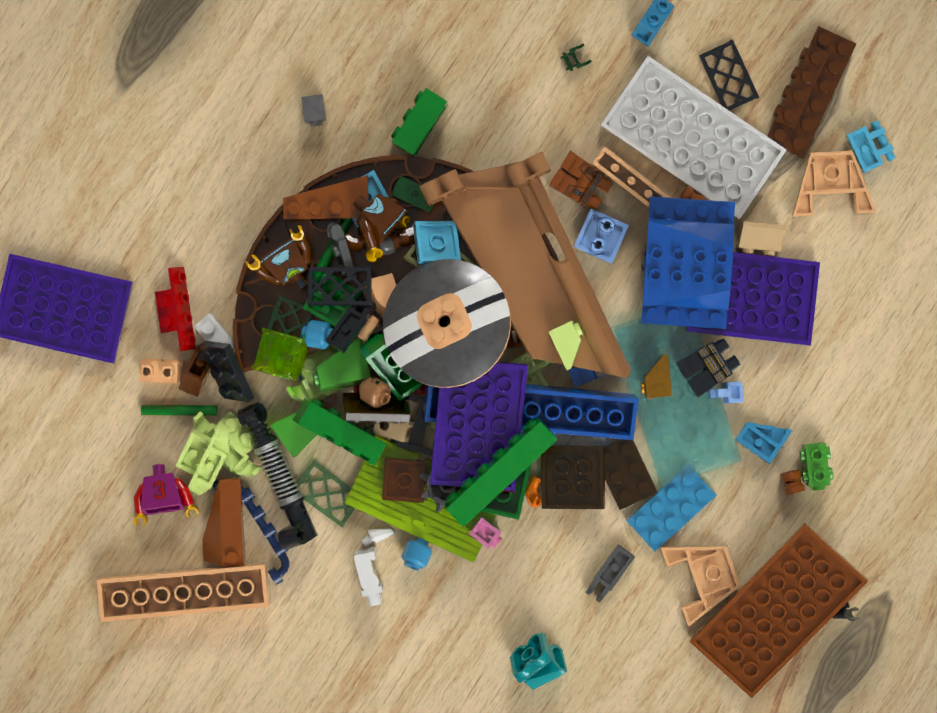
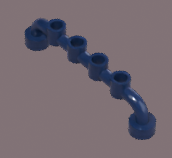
(268, 531)

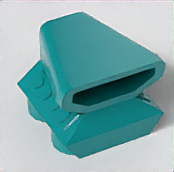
(537, 662)

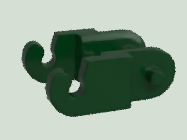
(572, 52)

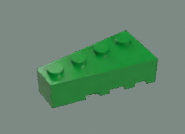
(339, 431)

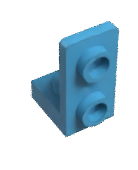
(652, 21)

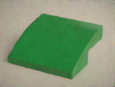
(331, 314)

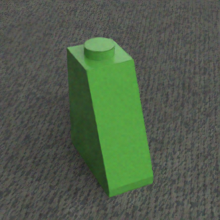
(342, 369)

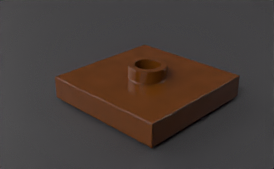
(403, 480)

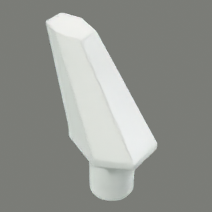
(377, 535)

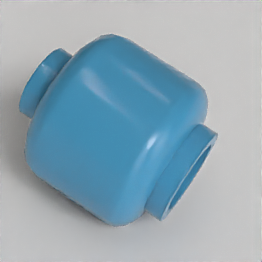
(316, 334)
(416, 554)

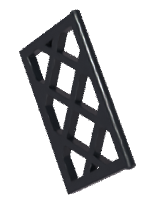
(737, 60)
(350, 301)

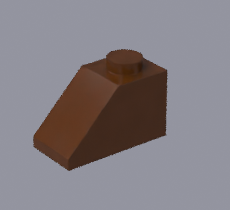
(195, 374)

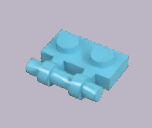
(865, 149)

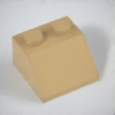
(760, 237)

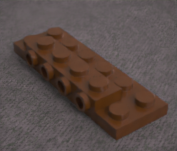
(810, 91)

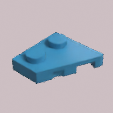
(762, 440)

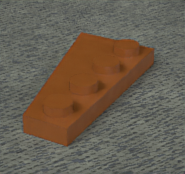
(327, 202)

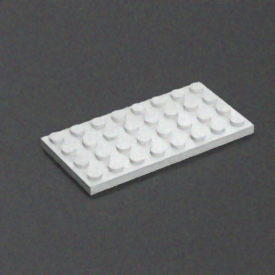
(693, 136)

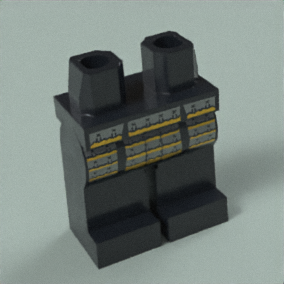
(714, 366)

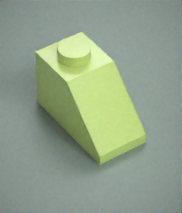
(567, 341)

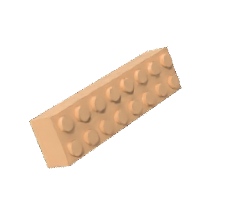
(183, 592)

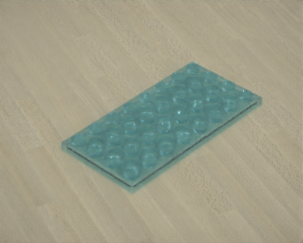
(681, 430)

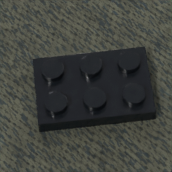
(226, 371)

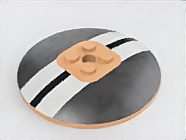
(476, 328)

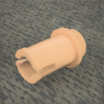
(368, 328)

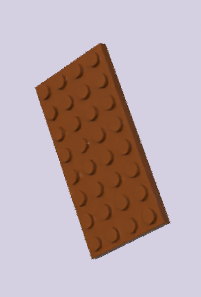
(778, 610)

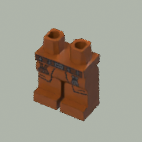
(583, 188)

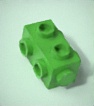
(815, 459)

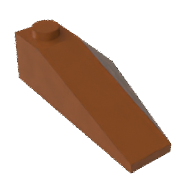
(224, 531)

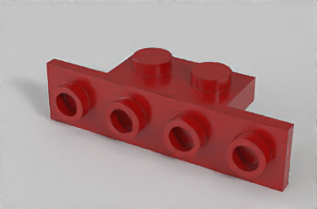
(174, 309)

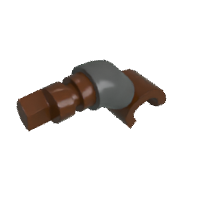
(388, 247)

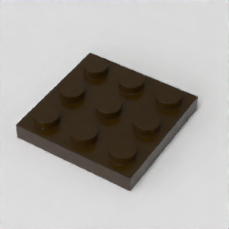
(573, 477)

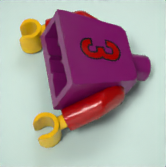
(161, 495)

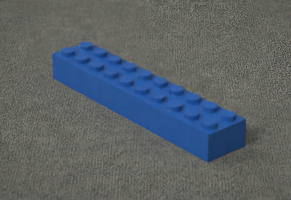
(568, 410)

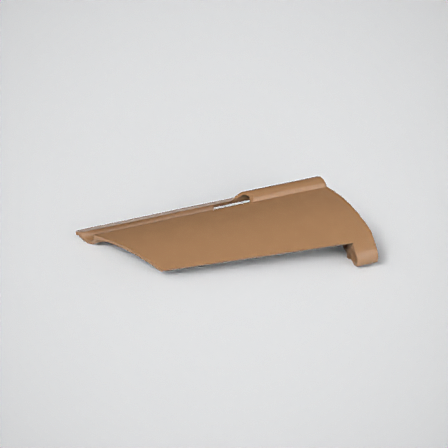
(502, 223)

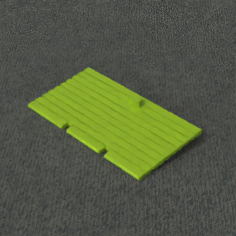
(413, 517)

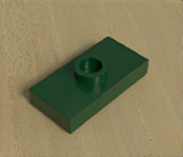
(410, 192)

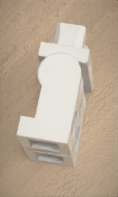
(368, 575)

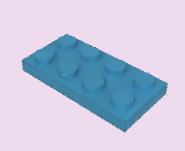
(670, 510)

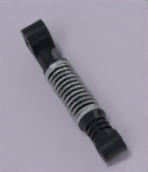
(289, 499)

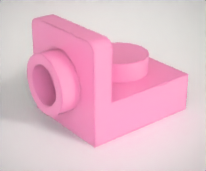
(486, 533)

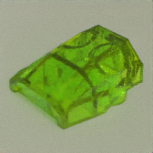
(280, 354)

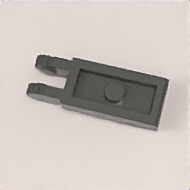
(339, 247)
(611, 571)

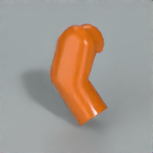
(532, 493)

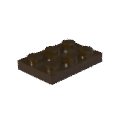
(358, 410)
(627, 474)

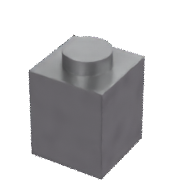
(314, 110)

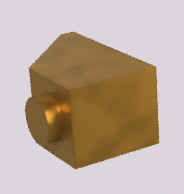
(657, 380)

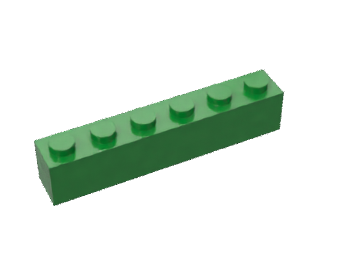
(500, 471)

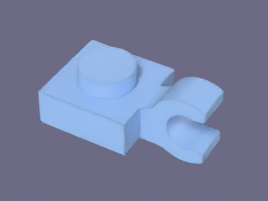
(731, 392)

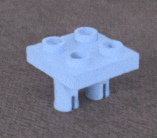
(601, 236)

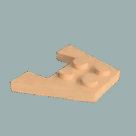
(832, 174)
(711, 572)

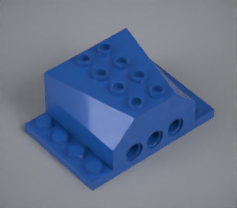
(688, 262)

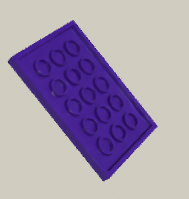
(770, 300)
(63, 308)
(477, 422)

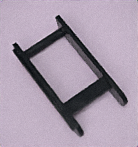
(417, 432)

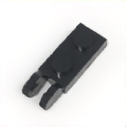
(349, 326)

